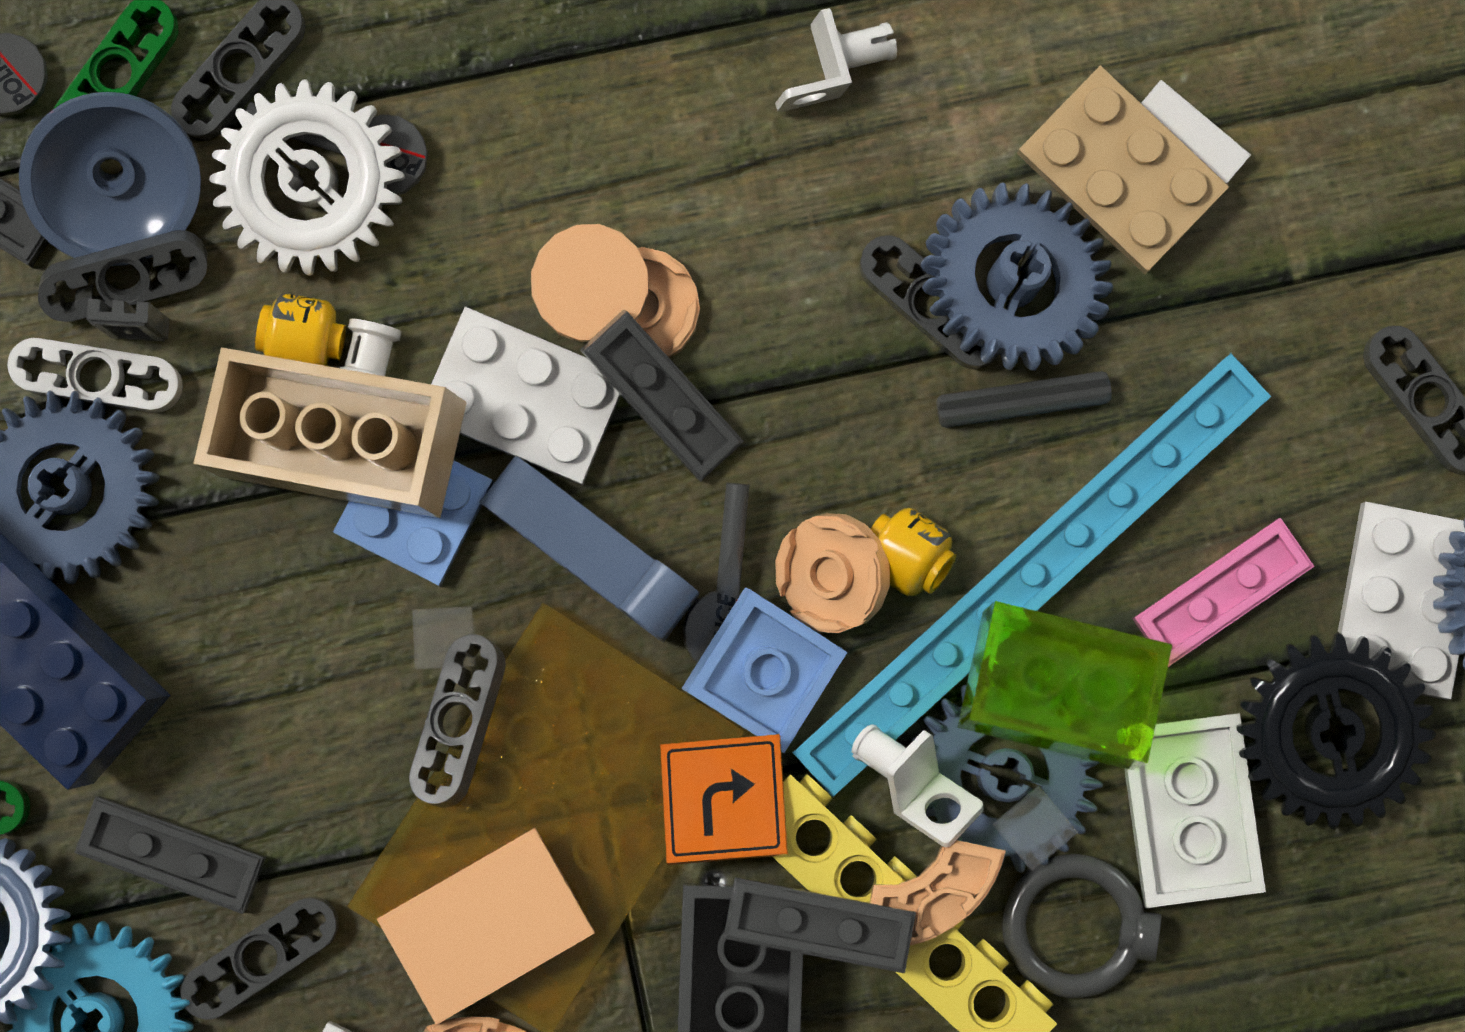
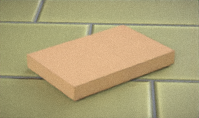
(486, 926)

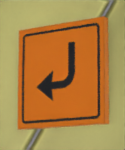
(723, 799)

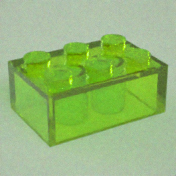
(1065, 686)

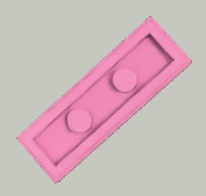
(1225, 590)

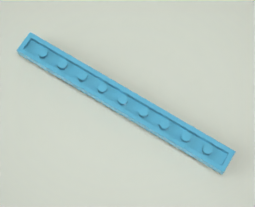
(1038, 566)

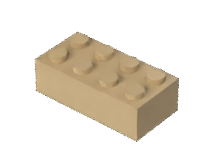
(330, 432)

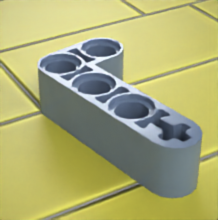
(590, 549)

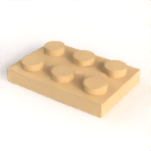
(1122, 169)

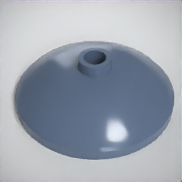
(91, 210)

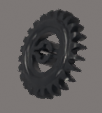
(1321, 675)

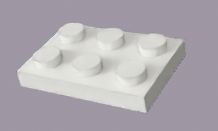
(527, 395)
(1394, 592)
(1195, 814)

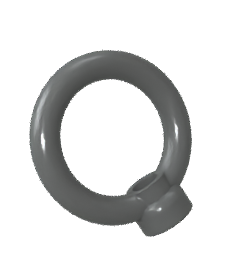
(1137, 932)

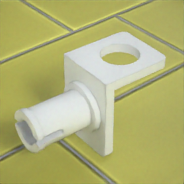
(837, 56)
(916, 782)

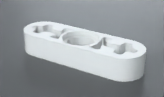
(55, 352)

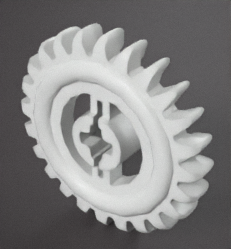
(347, 218)

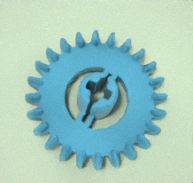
(112, 960)

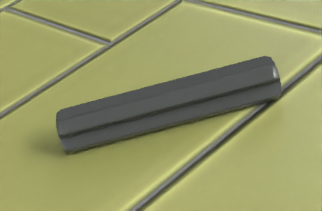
(1024, 399)

